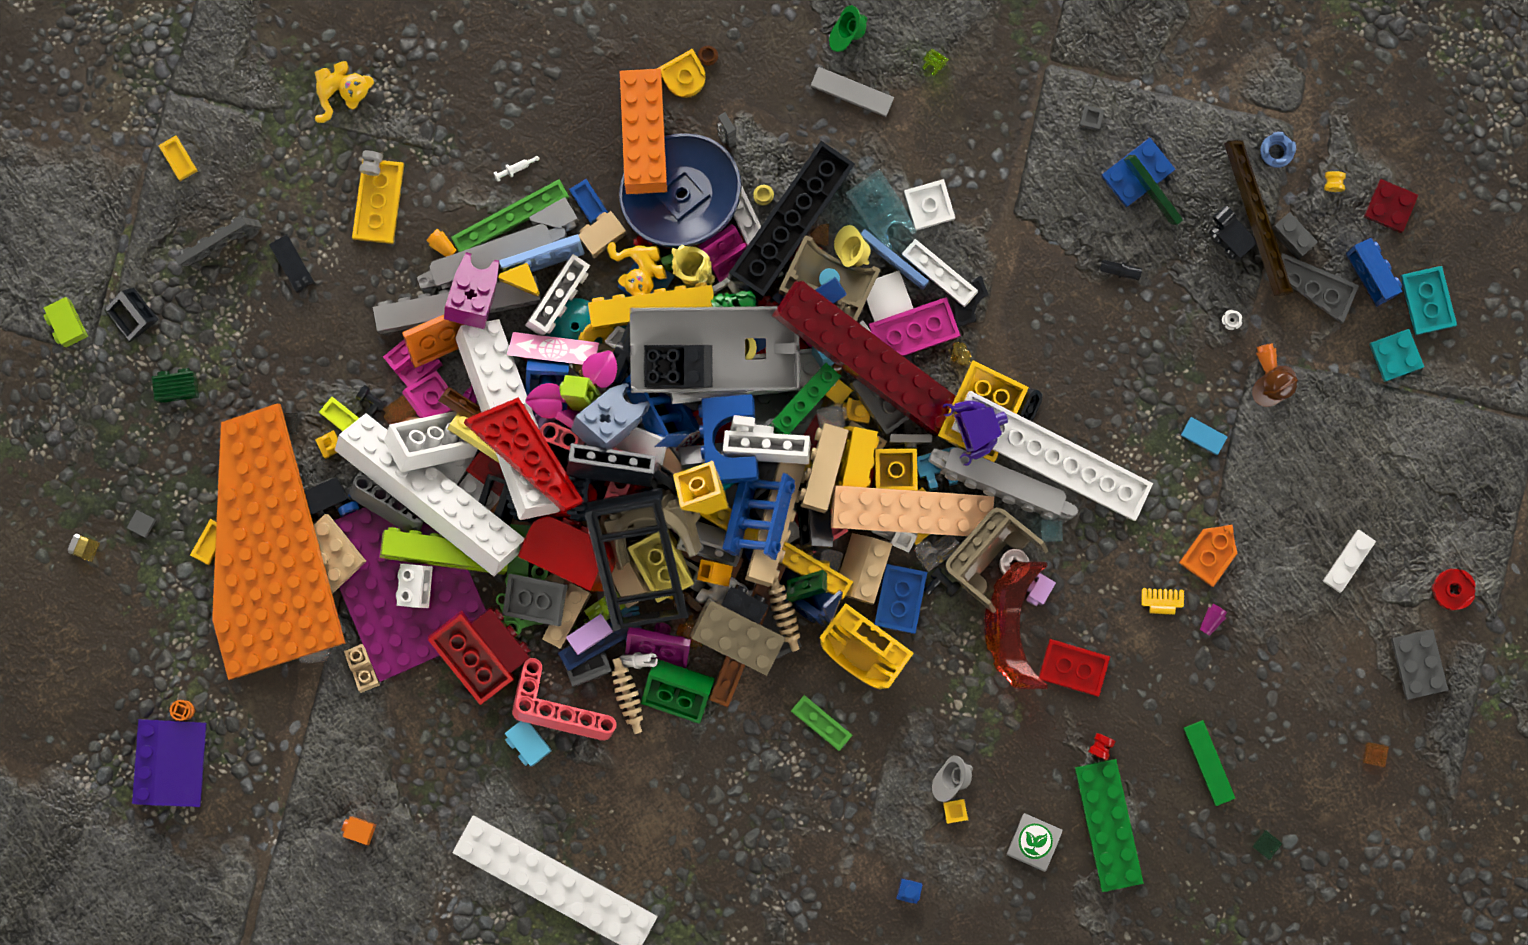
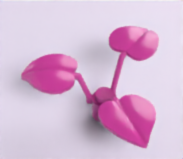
(546, 398)

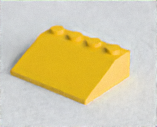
(991, 386)

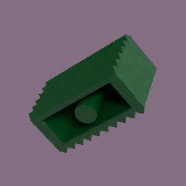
(175, 386)

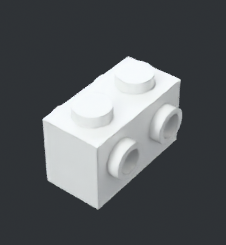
(414, 585)

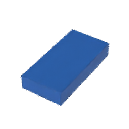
(588, 200)

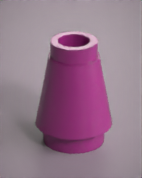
(1212, 619)

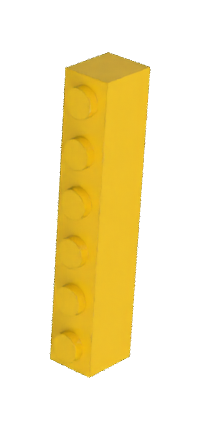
(617, 310)

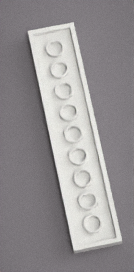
(1068, 463)
(554, 883)

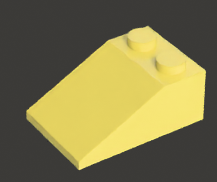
(652, 564)

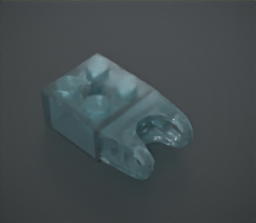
(883, 214)

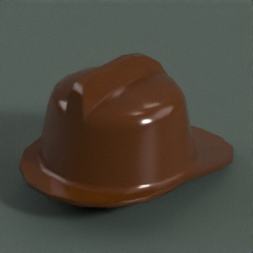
(1275, 386)

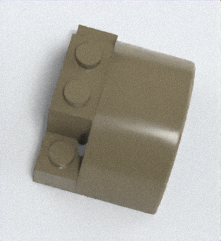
(810, 263)

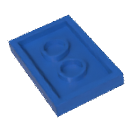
(1125, 183)
(900, 598)

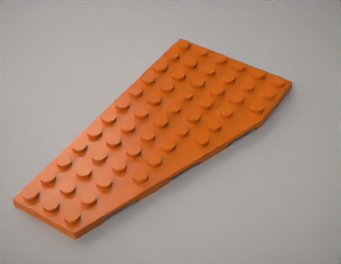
(268, 564)

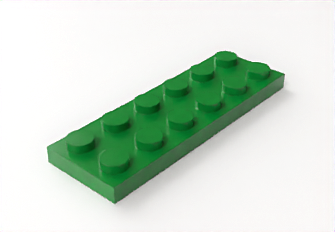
(1108, 825)

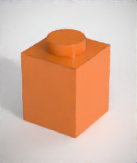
(358, 830)

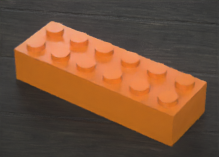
(643, 131)

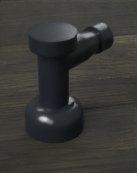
(376, 404)
(940, 578)

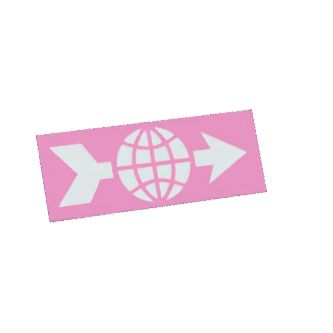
(551, 348)

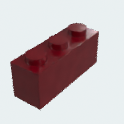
(501, 639)

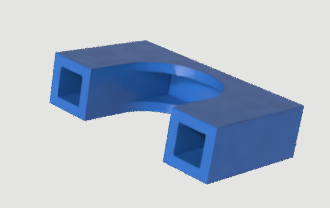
(715, 414)

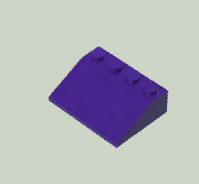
(169, 763)

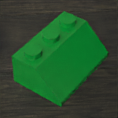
(677, 691)

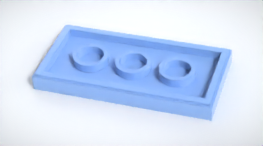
(545, 255)

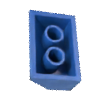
(1374, 271)

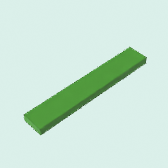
(509, 217)

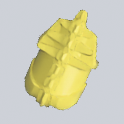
(692, 266)

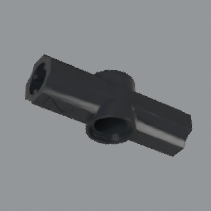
(622, 356)

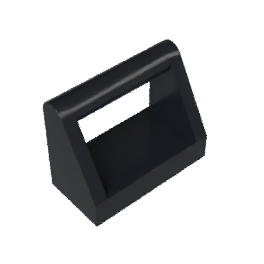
(137, 308)
(502, 510)

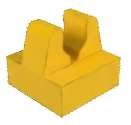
(327, 444)

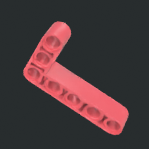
(558, 440)
(555, 710)

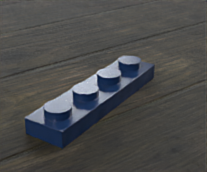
(572, 660)

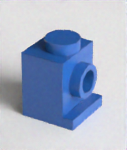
(909, 891)

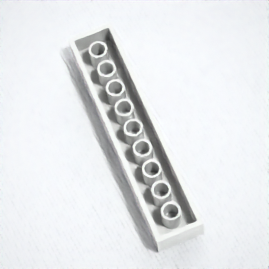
(494, 383)
(432, 498)

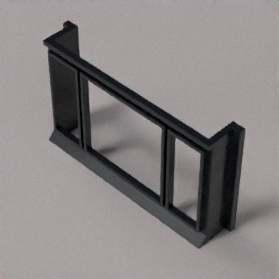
(625, 503)

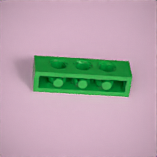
(805, 400)

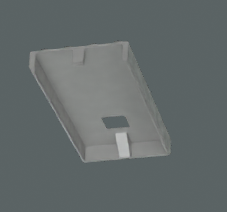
(726, 332)

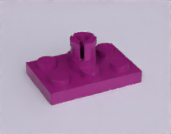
(664, 646)

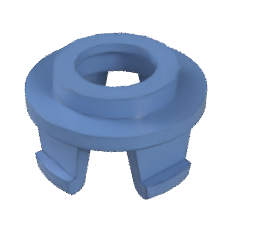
(1288, 146)

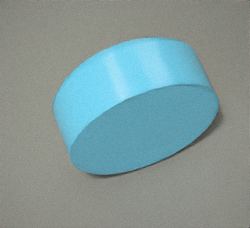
(827, 275)

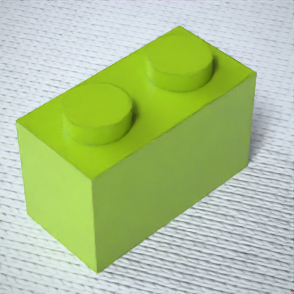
(65, 322)
(578, 392)

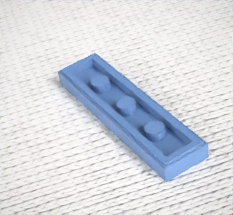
(895, 260)

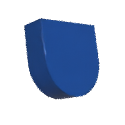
(348, 508)

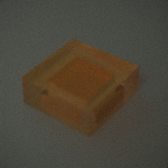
(1375, 754)

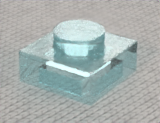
(1051, 531)

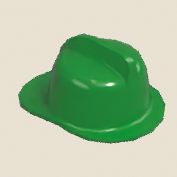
(848, 28)

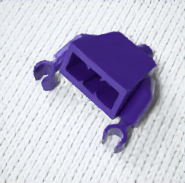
(978, 427)

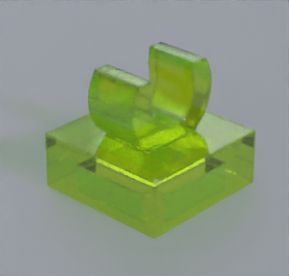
(936, 60)

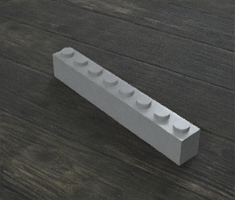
(411, 313)

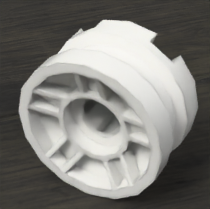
(1013, 554)

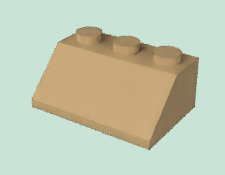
(865, 566)

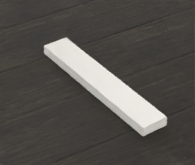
(747, 220)

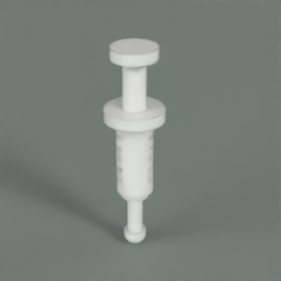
(514, 168)

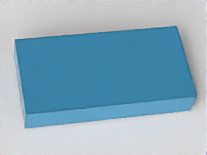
(1203, 436)

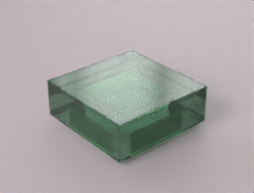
(1267, 845)

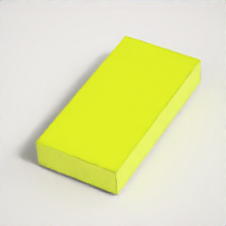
(338, 414)

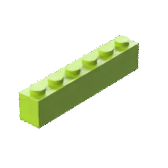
(426, 550)

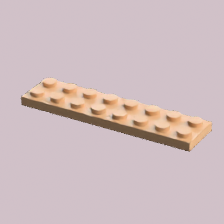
(908, 510)

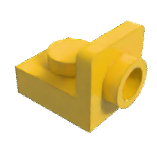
(856, 411)

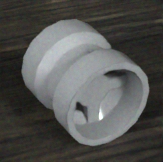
(371, 163)

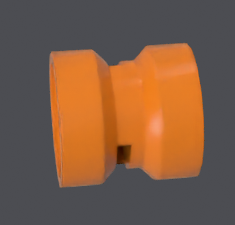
(185, 712)

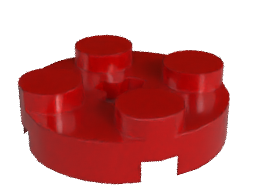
(1466, 589)

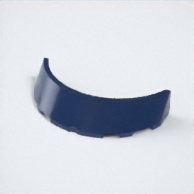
(814, 608)

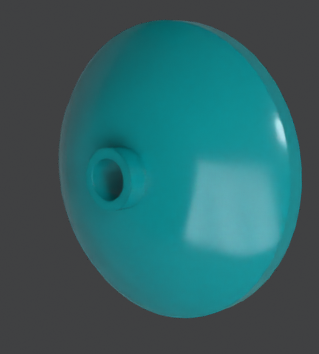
(576, 312)

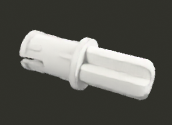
(639, 660)

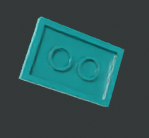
(1428, 300)

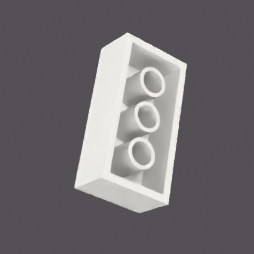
(426, 442)

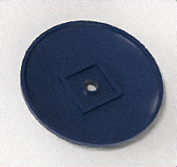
(711, 200)

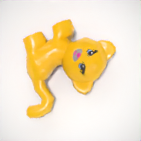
(351, 87)
(641, 278)

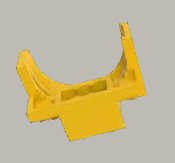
(864, 649)

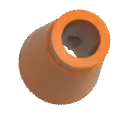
(1267, 357)

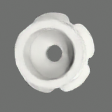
(1237, 319)

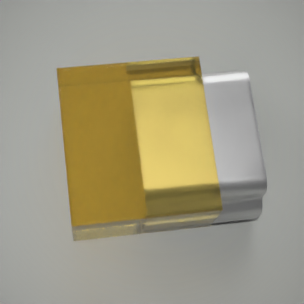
(83, 547)

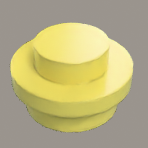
(763, 195)

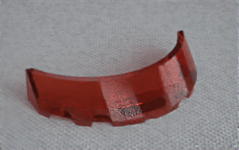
(1003, 626)

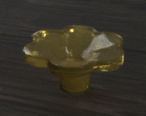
(961, 354)

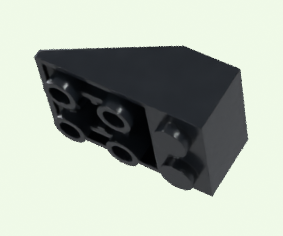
(678, 366)

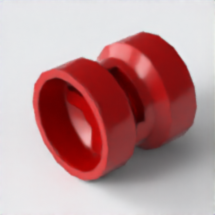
(1101, 746)

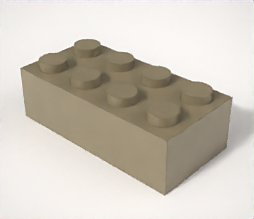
(737, 637)

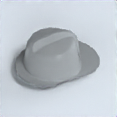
(951, 778)

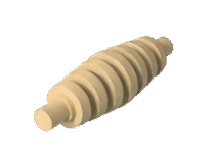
(783, 614)
(627, 695)

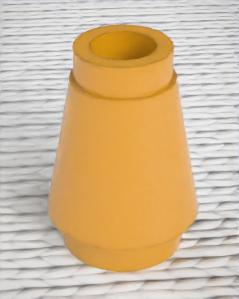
(441, 243)

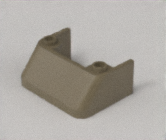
(983, 546)

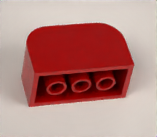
(565, 550)

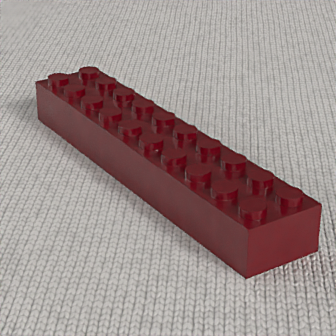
(864, 356)

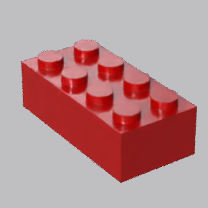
(470, 658)

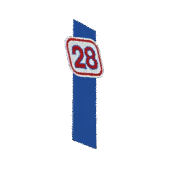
(680, 440)

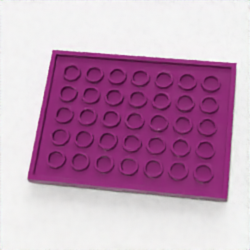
(392, 633)

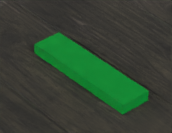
(1209, 763)

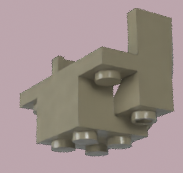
(679, 520)

